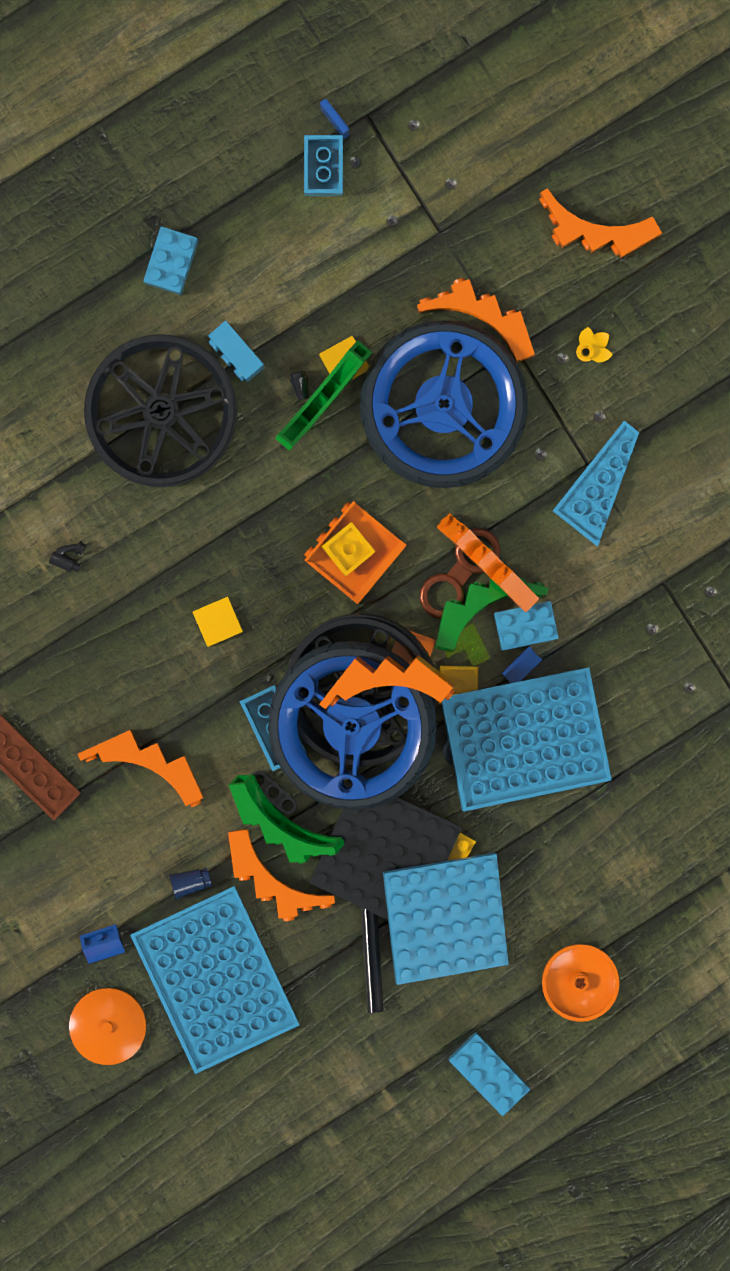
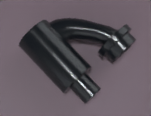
(64, 562)

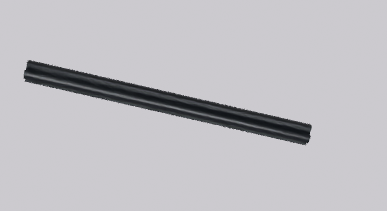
(372, 961)

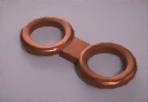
(458, 574)

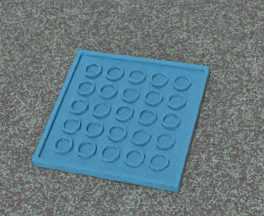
(445, 918)

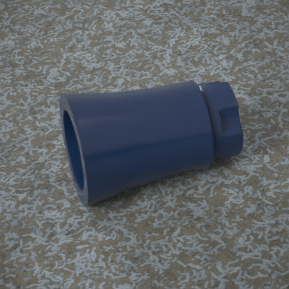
(189, 882)

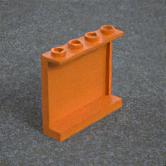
(362, 578)

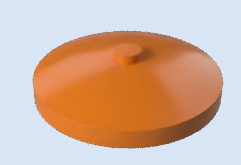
(580, 982)
(107, 1026)

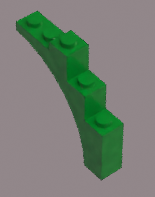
(324, 395)
(478, 597)
(276, 828)

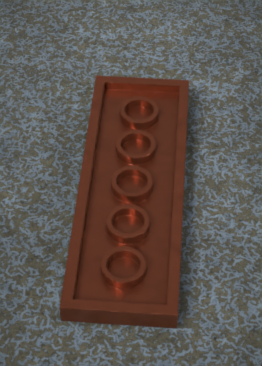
(34, 772)

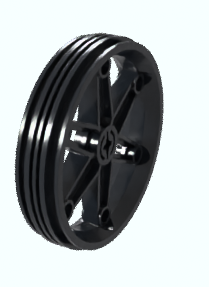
(115, 359)
(322, 632)

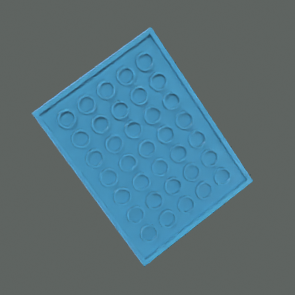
(525, 739)
(214, 979)

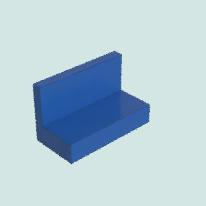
(521, 665)
(101, 944)

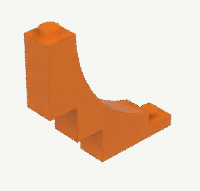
(362, 676)
(126, 749)

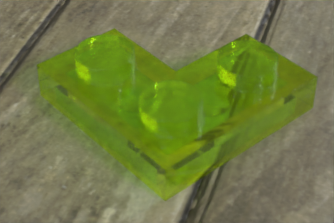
(473, 645)

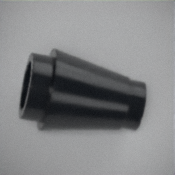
(299, 382)

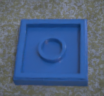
(334, 118)

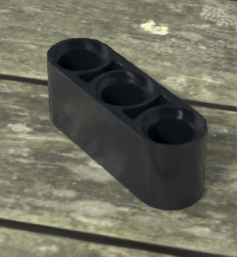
(283, 795)

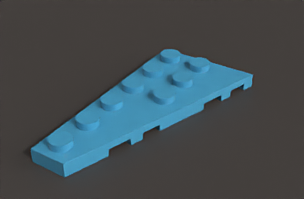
(593, 494)

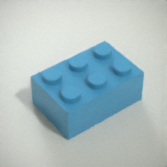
(323, 165)
(170, 260)
(235, 352)
(523, 628)

